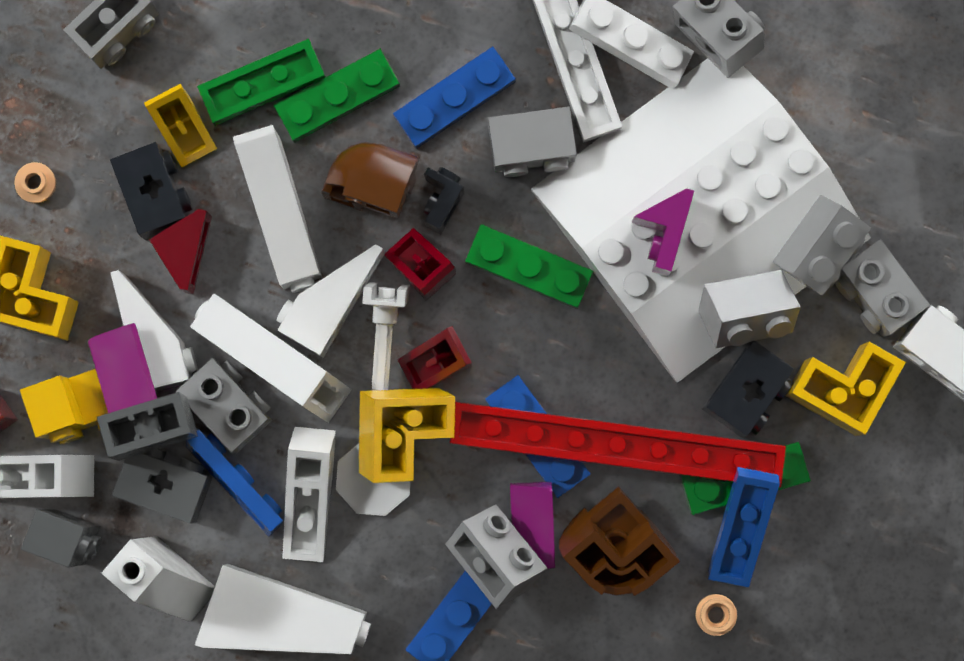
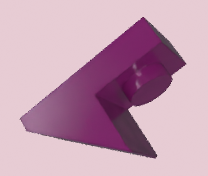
(670, 218)

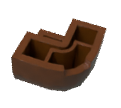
(371, 178)
(616, 547)

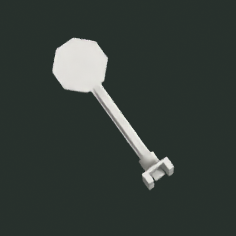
(354, 488)

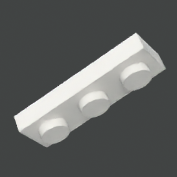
(632, 40)

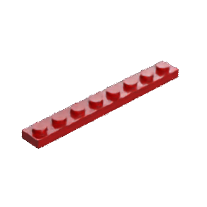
(612, 443)

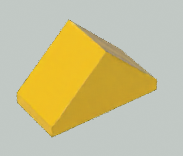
(180, 125)

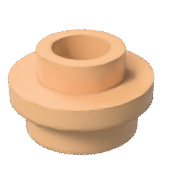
(45, 189)
(729, 614)

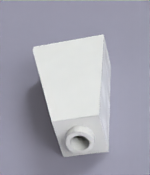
(278, 208)
(270, 357)
(159, 578)
(273, 616)

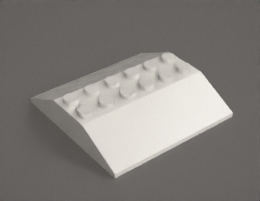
(750, 187)

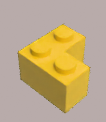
(21, 295)
(852, 397)
(64, 406)
(392, 422)

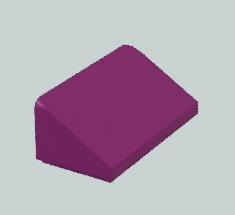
(122, 368)
(534, 517)

